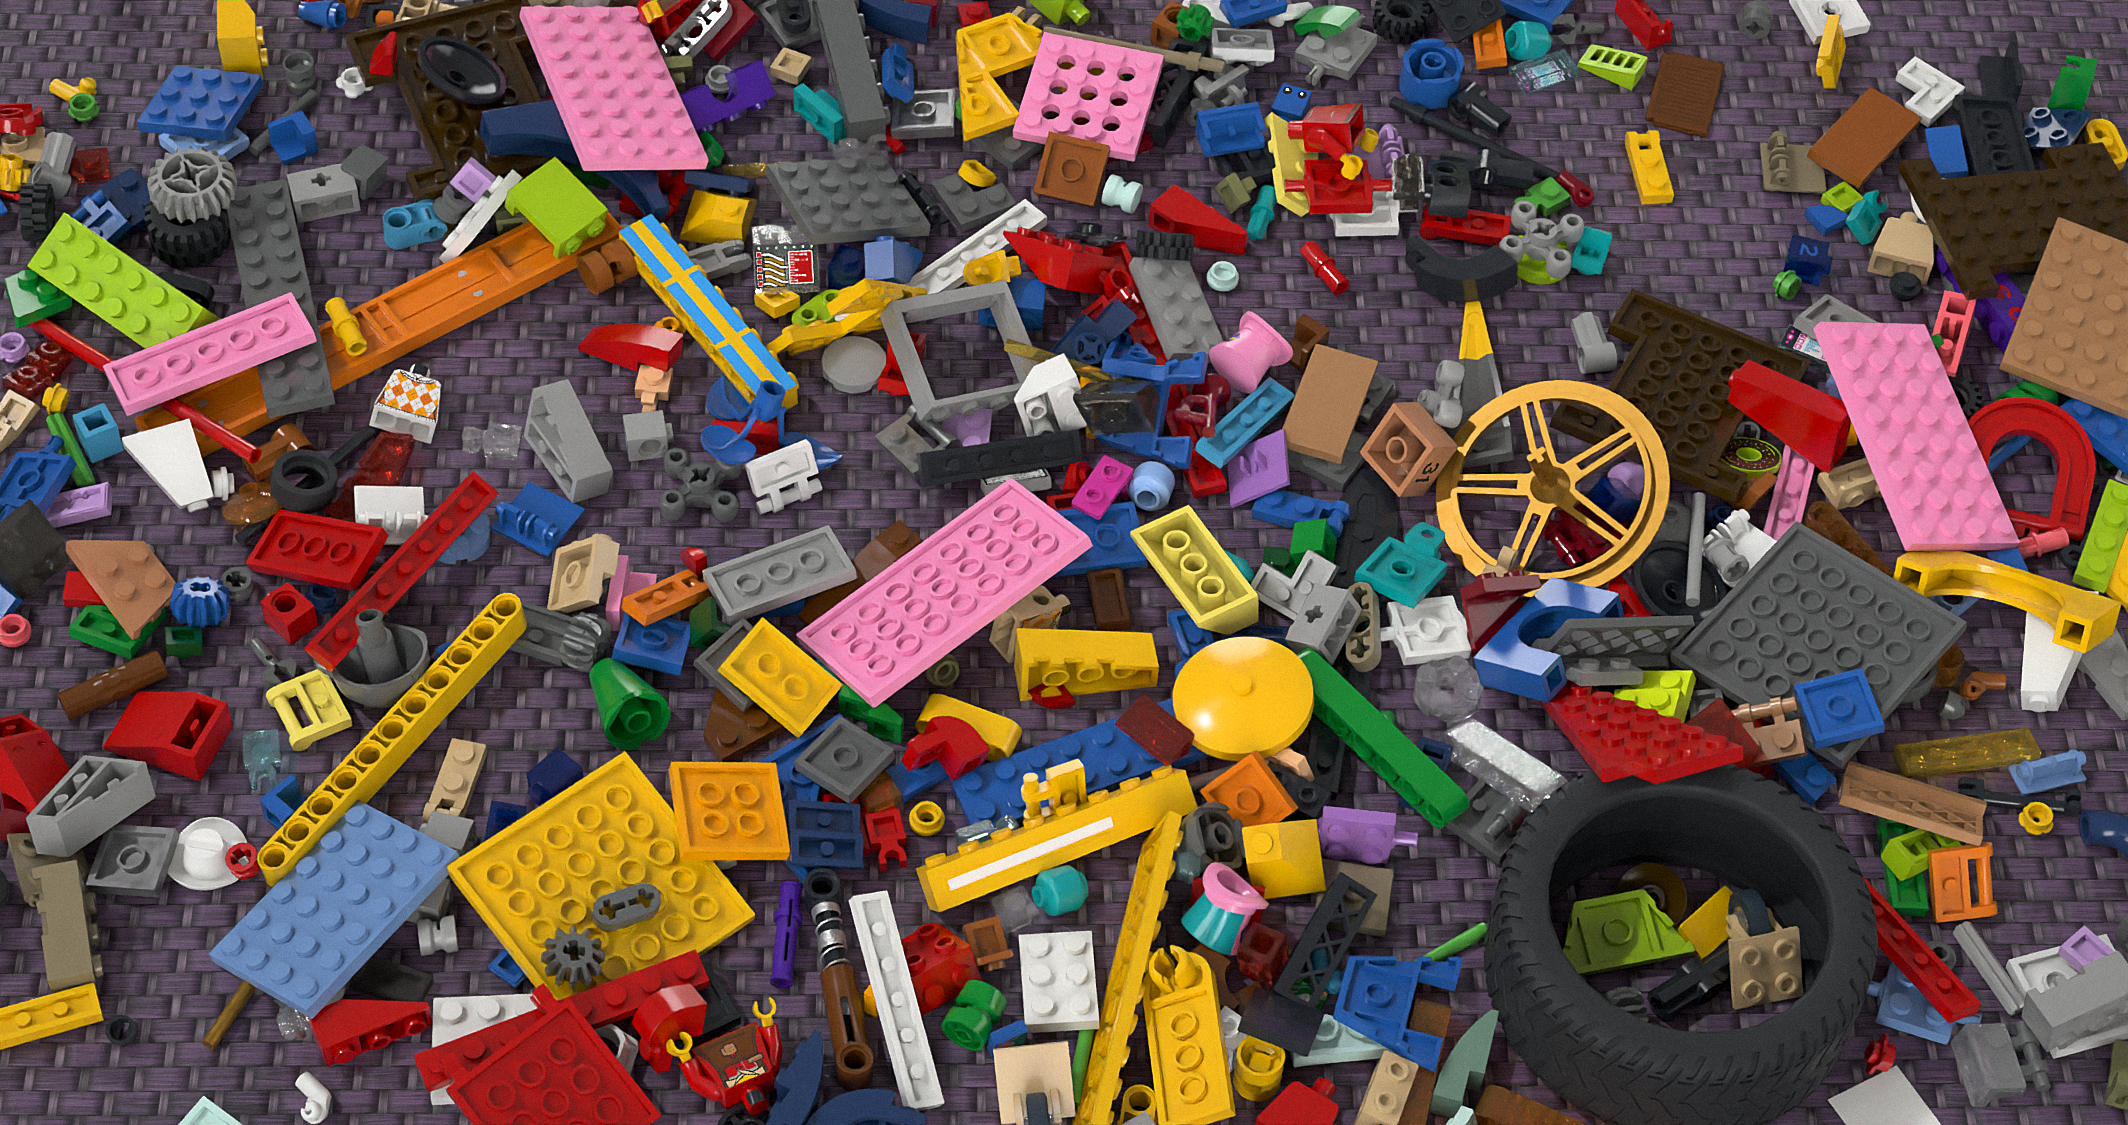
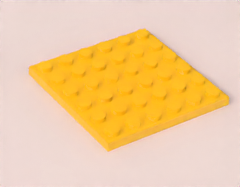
(590, 843)

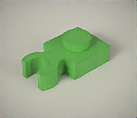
(1546, 196)

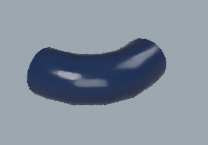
(2104, 829)

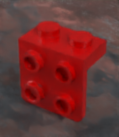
(938, 965)

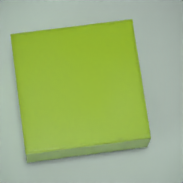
(1841, 197)

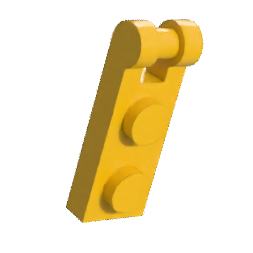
(1649, 167)

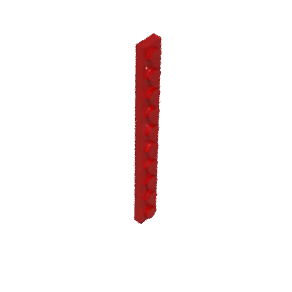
(1203, 476)

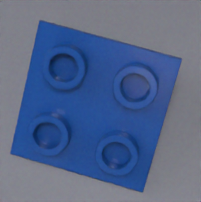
(536, 518)

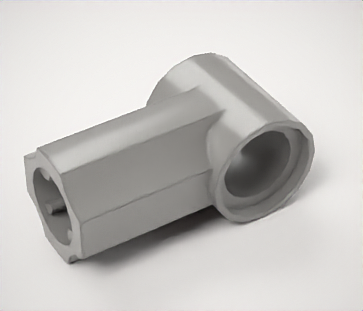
(55, 163)
(1593, 351)

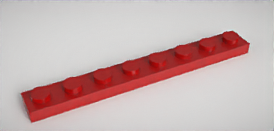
(403, 569)
(598, 1005)

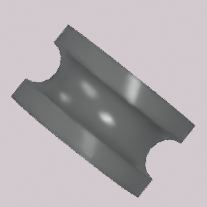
(246, 587)

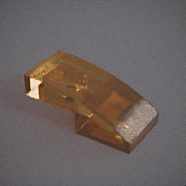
(880, 794)

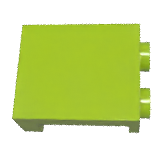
(558, 207)

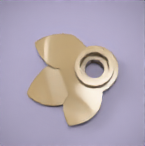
(28, 147)

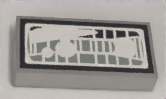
(1031, 480)

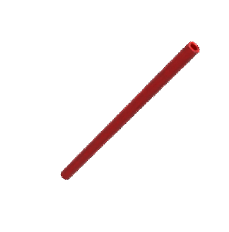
(173, 406)

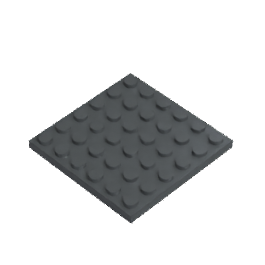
(1815, 615)

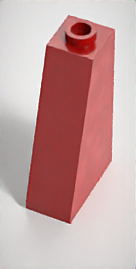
(1793, 412)

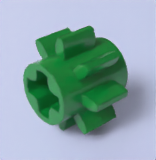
(1194, 22)

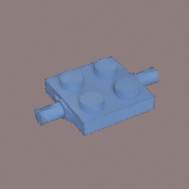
(1907, 1009)

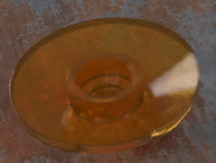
(250, 504)

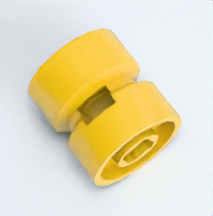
(1258, 1069)

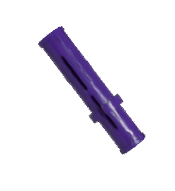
(783, 968)

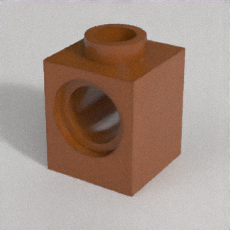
(1164, 26)

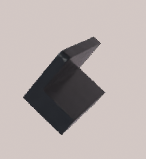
(2001, 74)

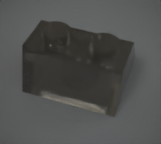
(1119, 406)
(29, 550)

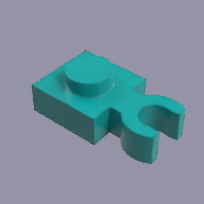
(1864, 217)

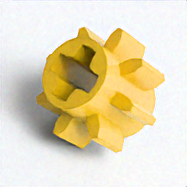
(13, 172)

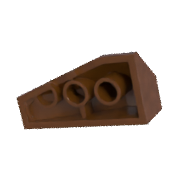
(869, 562)

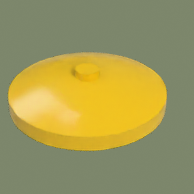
(1244, 698)

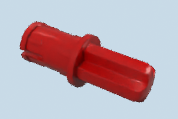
(1324, 267)

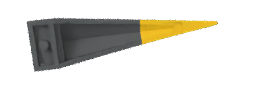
(1480, 387)

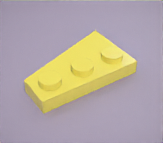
(1289, 163)

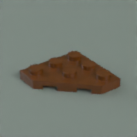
(734, 732)

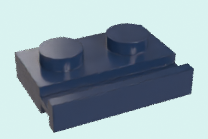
(710, 180)

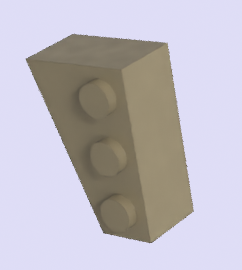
(67, 926)

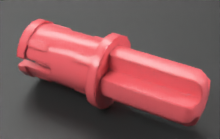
(2038, 544)

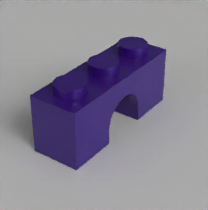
(747, 88)

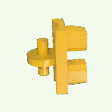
(991, 268)

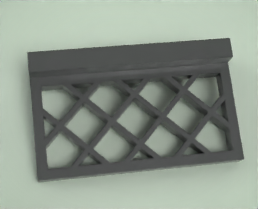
(1634, 638)

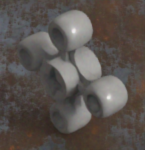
(1542, 238)
(1440, 405)

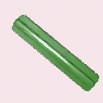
(81, 474)

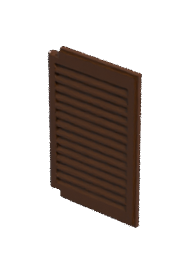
(1685, 93)

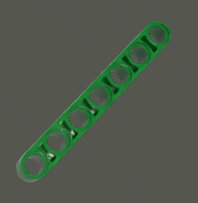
(1383, 745)

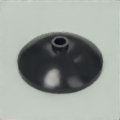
(460, 70)
(1662, 582)

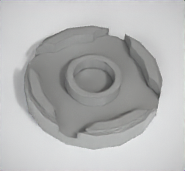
(853, 364)

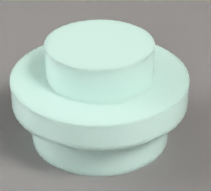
(1222, 276)

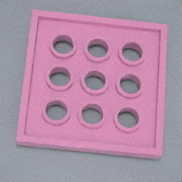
(1100, 111)

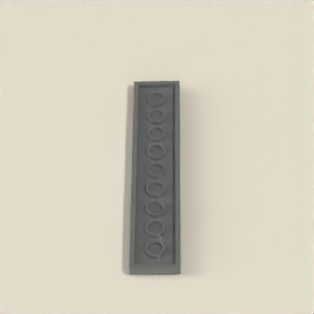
(269, 267)

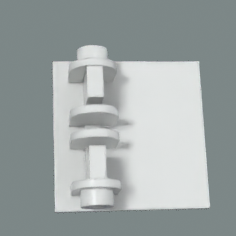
(392, 508)
(1746, 538)

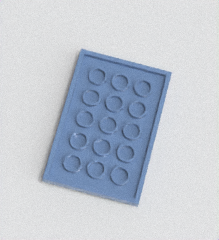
(334, 909)

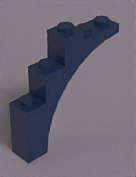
(541, 131)

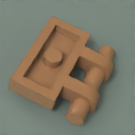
(1778, 741)

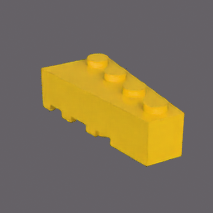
(1083, 661)

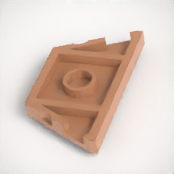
(125, 578)

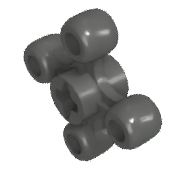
(699, 487)

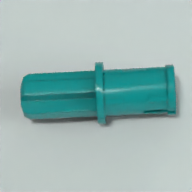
(1262, 213)

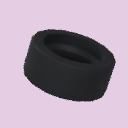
(303, 463)

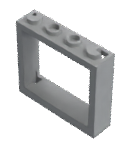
(946, 303)

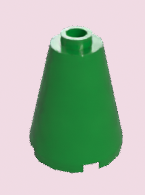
(627, 705)

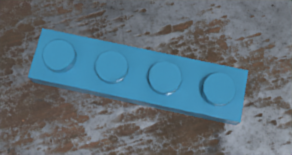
(1245, 422)

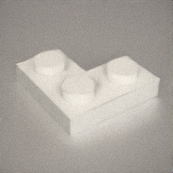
(1932, 88)

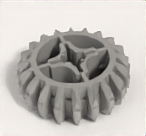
(192, 184)

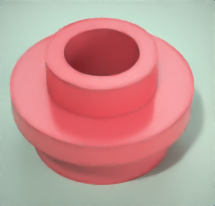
(14, 623)

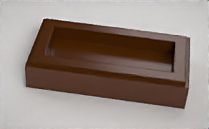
(1108, 599)

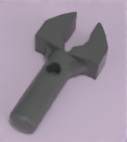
(1575, 28)
(272, 664)

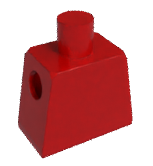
(1302, 1105)

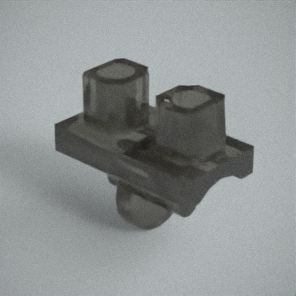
(1408, 181)

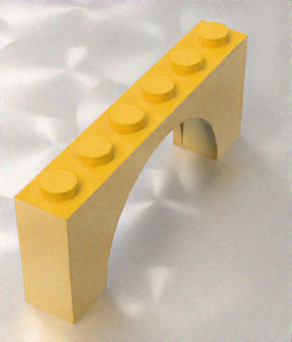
(2076, 615)

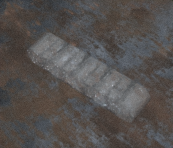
(1501, 764)

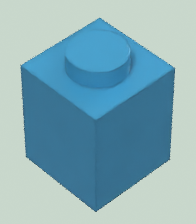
(98, 432)

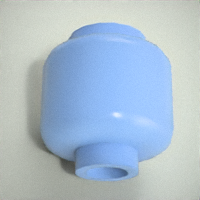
(1151, 486)

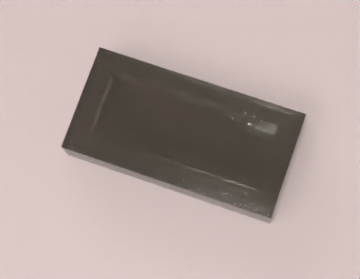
(391, 981)

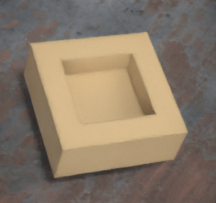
(790, 66)

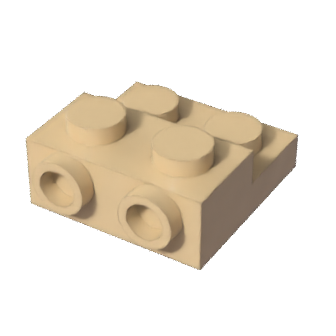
(580, 573)

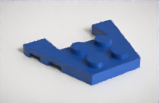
(1168, 450)
(1378, 1000)

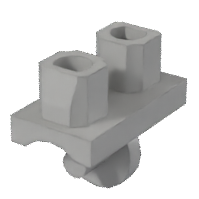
(1226, 90)

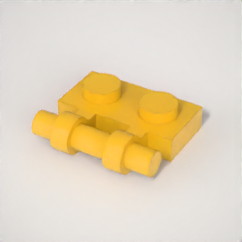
(1063, 785)

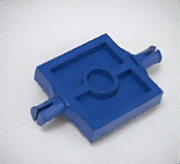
(35, 477)

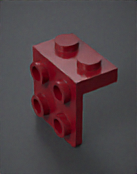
(1493, 602)

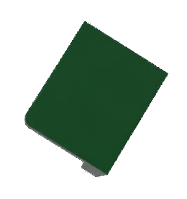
(705, 626)

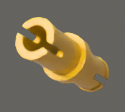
(346, 326)

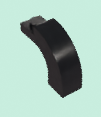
(1461, 279)

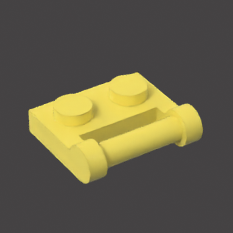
(320, 704)

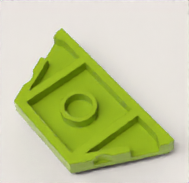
(1620, 934)

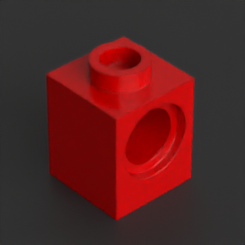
(289, 613)

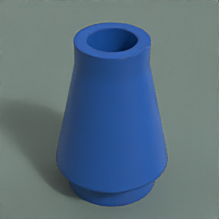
(324, 13)

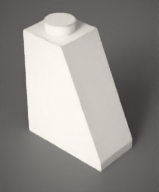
(173, 462)

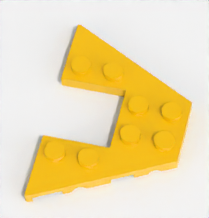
(990, 51)
(864, 302)

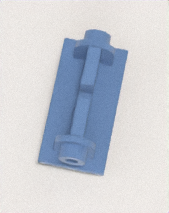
(2049, 772)

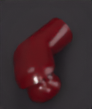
(1578, 190)

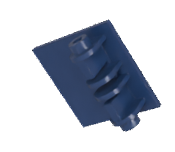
(2054, 127)

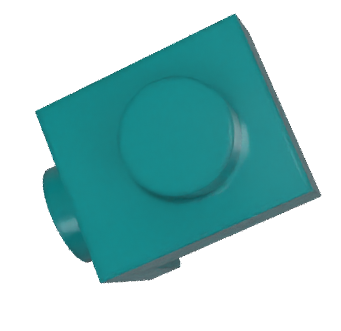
(1592, 251)

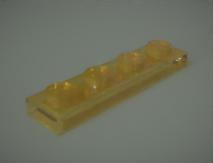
(1966, 753)

